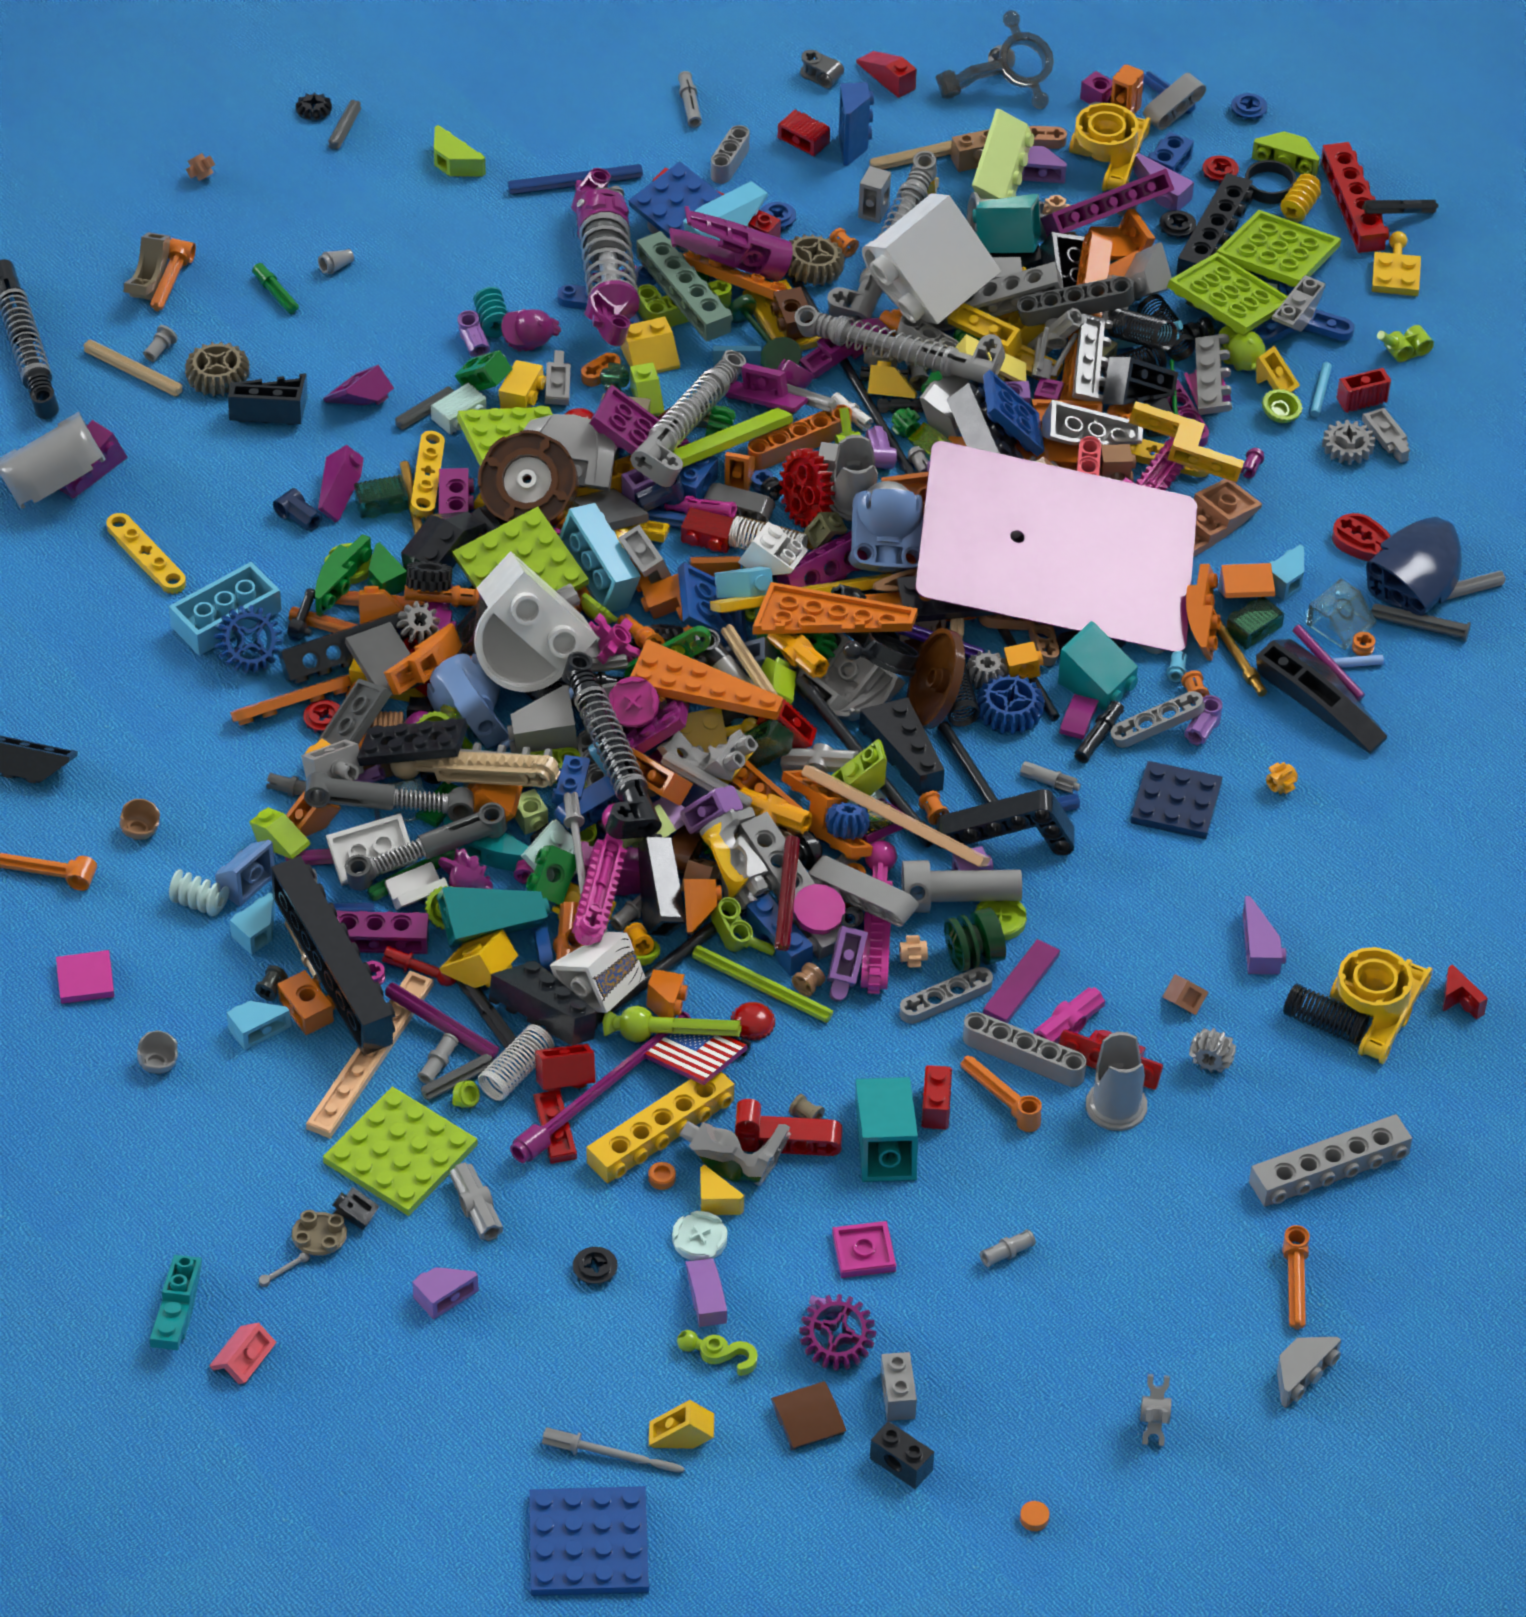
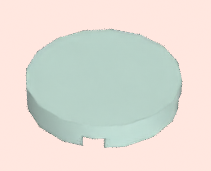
(699, 1236)

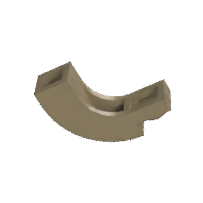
(150, 267)

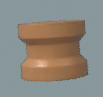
(808, 979)

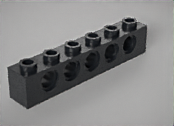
(1217, 221)
(292, 657)

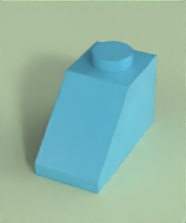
(743, 582)
(257, 1022)

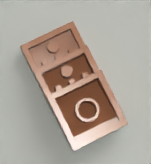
(1220, 512)

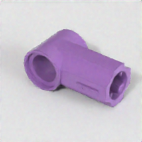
(472, 333)
(884, 455)
(1202, 725)

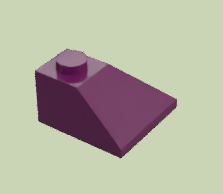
(362, 388)

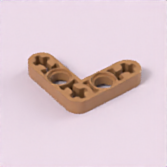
(1006, 622)

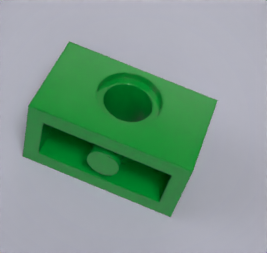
(563, 865)

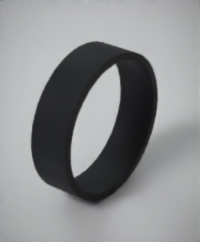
(1275, 167)

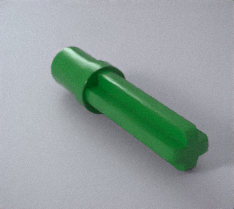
(269, 281)

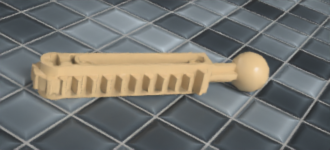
(485, 769)

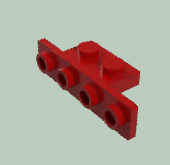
(1091, 1047)

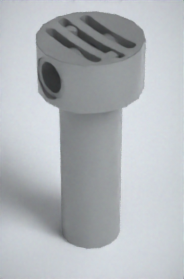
(958, 884)

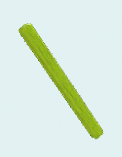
(762, 984)

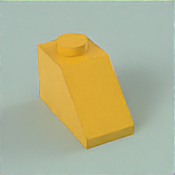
(889, 381)
(682, 1427)

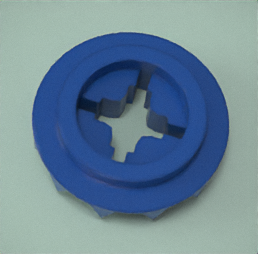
(1243, 101)
(781, 209)

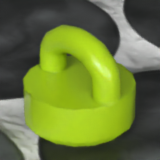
(465, 1094)

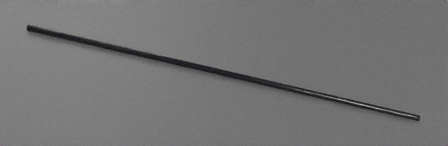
(907, 468)

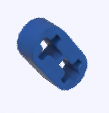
(543, 947)

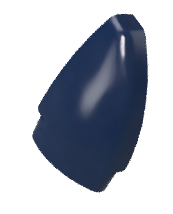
(1417, 566)

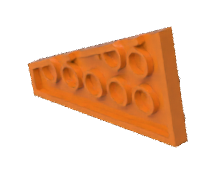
(805, 610)
(695, 682)

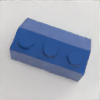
(854, 120)

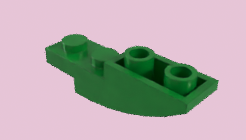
(337, 570)

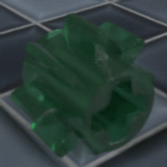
(615, 376)

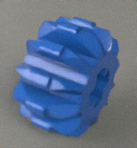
(847, 820)

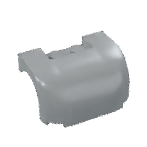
(50, 461)

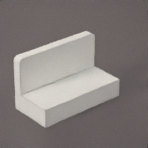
(413, 885)

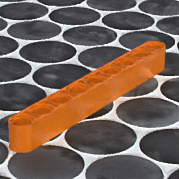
(1092, 267)

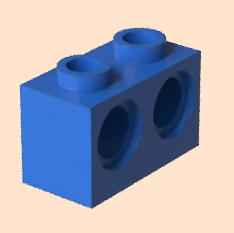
(1173, 152)

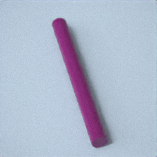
(1313, 646)

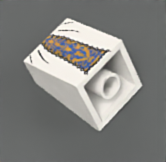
(601, 971)

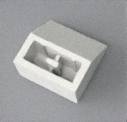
(773, 550)

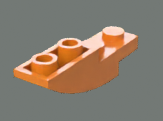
(1201, 611)
(422, 662)

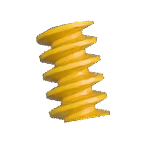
(1301, 197)

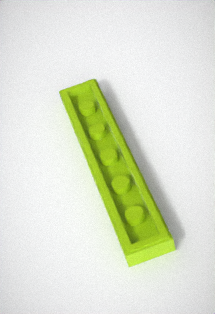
(733, 436)

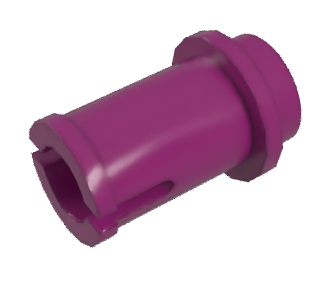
(1254, 458)

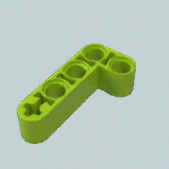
(654, 306)

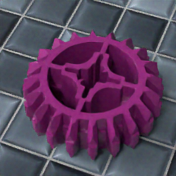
(846, 1337)

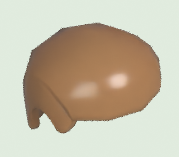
(139, 819)

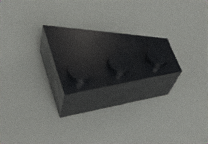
(1137, 381)
(269, 401)

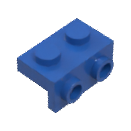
(571, 778)

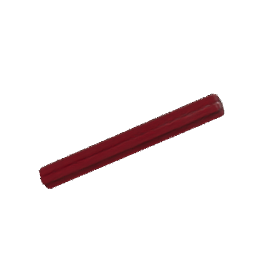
(787, 893)

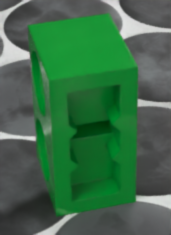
(484, 371)

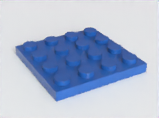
(588, 1541)

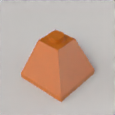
(505, 795)
(700, 901)

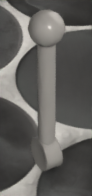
(264, 1280)

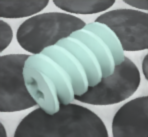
(196, 895)

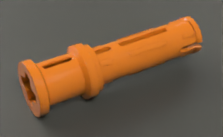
(455, 596)
(641, 633)

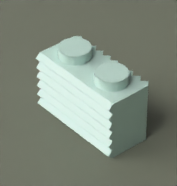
(446, 409)

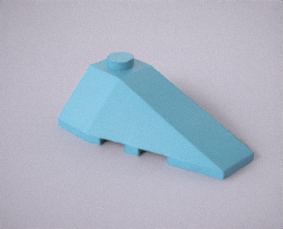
(734, 206)

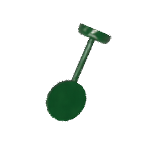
(775, 349)

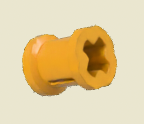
(640, 940)

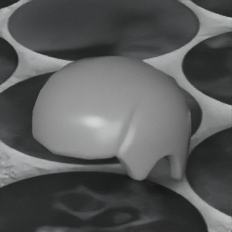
(157, 1052)

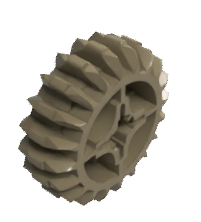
(815, 260)
(217, 367)

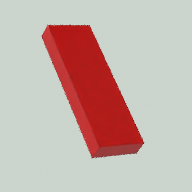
(562, 1144)

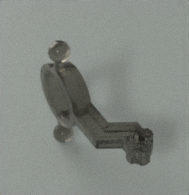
(951, 84)

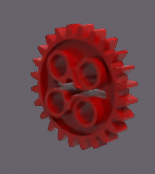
(806, 486)

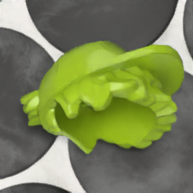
(1242, 349)

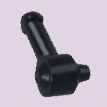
(298, 627)

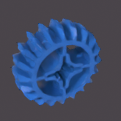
(240, 631)
(1010, 704)

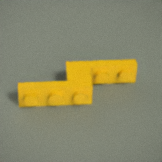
(981, 324)
(1186, 440)

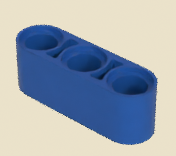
(592, 804)

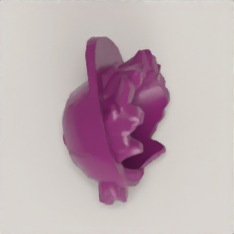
(528, 329)
(465, 871)

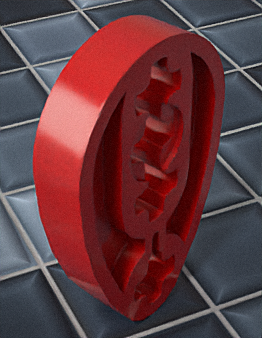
(1362, 545)

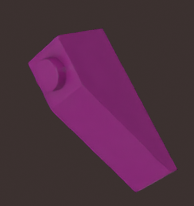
(340, 474)

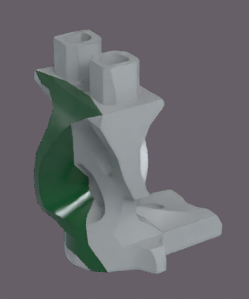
(723, 1153)

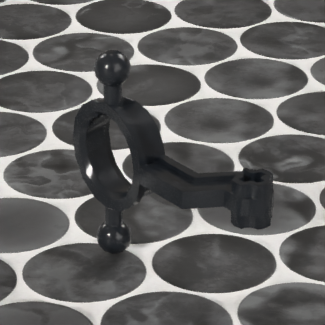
(878, 647)

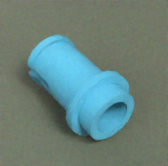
(1177, 666)

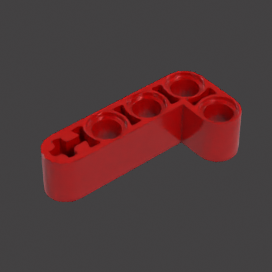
(807, 1135)

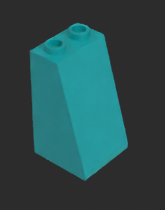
(478, 912)
(886, 1129)

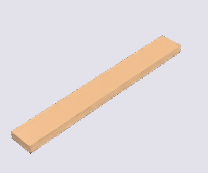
(895, 816)
(361, 1068)

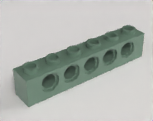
(684, 286)

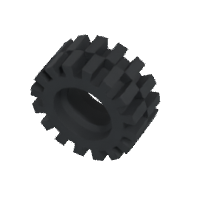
(429, 576)

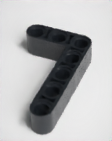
(1012, 815)

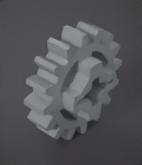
(1348, 442)

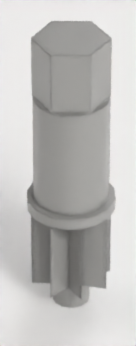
(1049, 777)

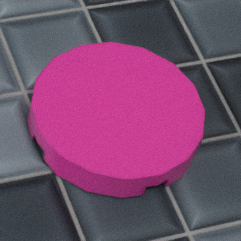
(634, 702)
(818, 909)

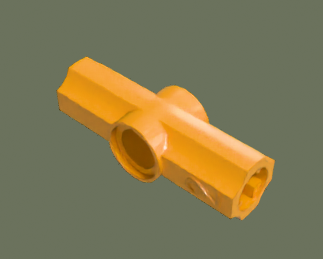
(800, 653)
(780, 811)

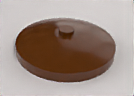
(937, 677)

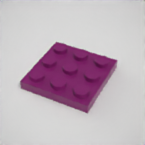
(622, 420)
(668, 721)

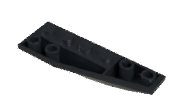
(1318, 690)

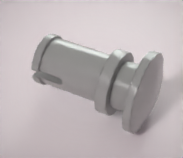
(162, 340)

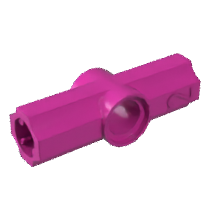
(1071, 1015)

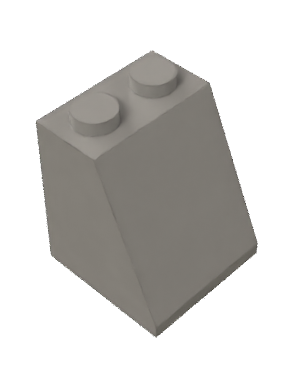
(544, 724)

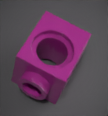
(1096, 88)

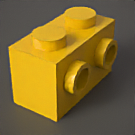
(522, 385)

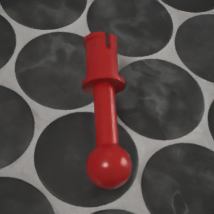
(406, 961)

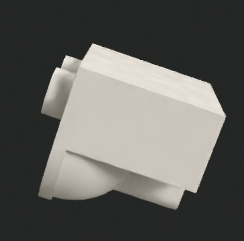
(930, 260)
(526, 628)

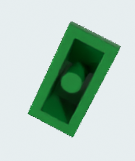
(386, 571)

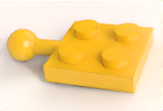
(1395, 271)
(708, 728)

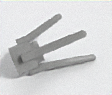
(1043, 366)

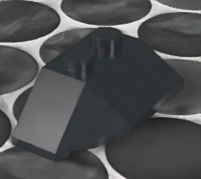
(440, 537)
(31, 759)

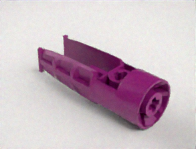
(738, 245)

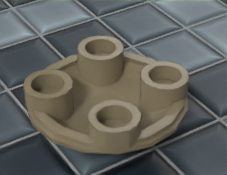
(319, 1232)

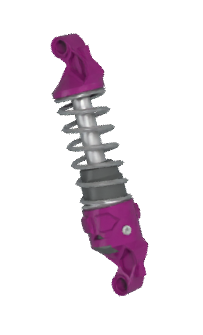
(604, 240)

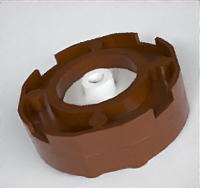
(524, 458)

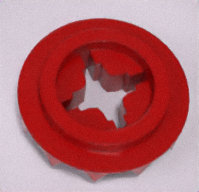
(1222, 163)
(320, 709)

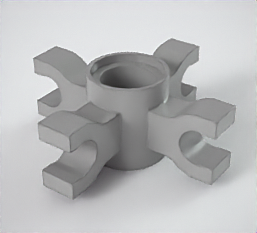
(1155, 1409)

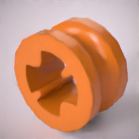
(1363, 650)

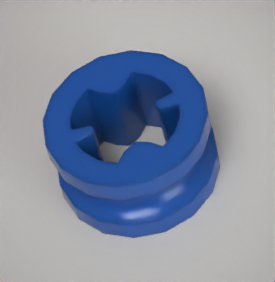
(758, 476)

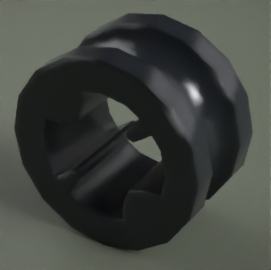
(771, 488)

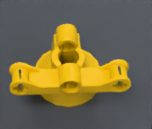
(1112, 136)
(1385, 988)

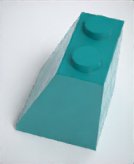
(1009, 224)
(1096, 667)

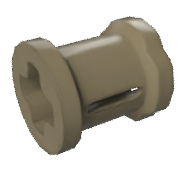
(804, 1109)

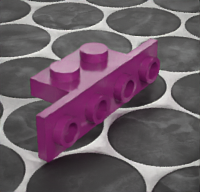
(766, 388)

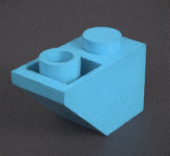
(1288, 572)
(255, 924)

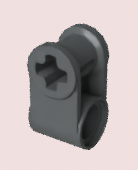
(822, 70)

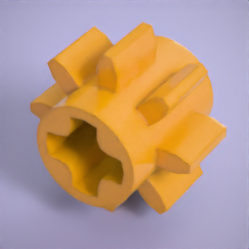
(1282, 778)

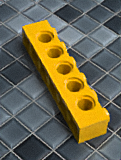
(657, 1126)

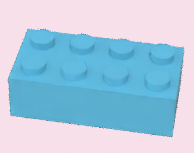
(600, 556)
(200, 612)

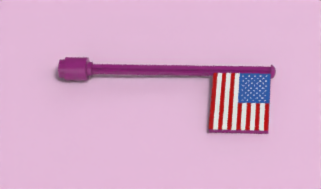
(686, 1054)

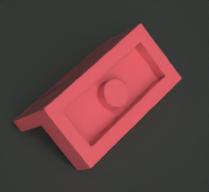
(244, 1352)

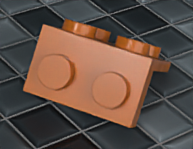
(1129, 236)

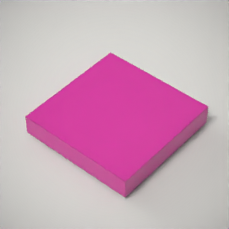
(85, 976)
(864, 1249)

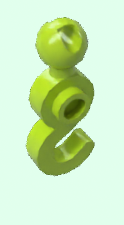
(716, 1350)

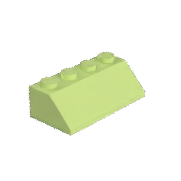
(1003, 157)

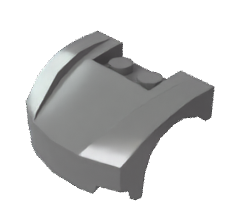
(589, 450)
(852, 683)

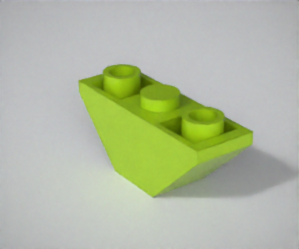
(1288, 149)
(455, 156)
(865, 770)

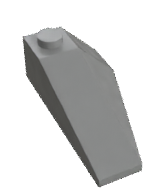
(936, 405)
(1072, 423)

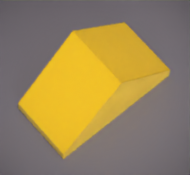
(718, 1195)

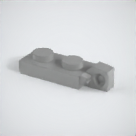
(557, 380)
(1387, 433)

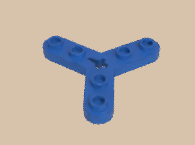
(576, 296)
(1321, 323)

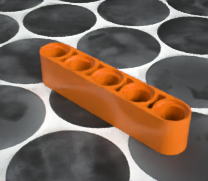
(805, 433)

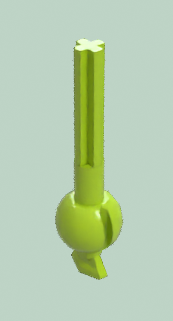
(638, 1024)

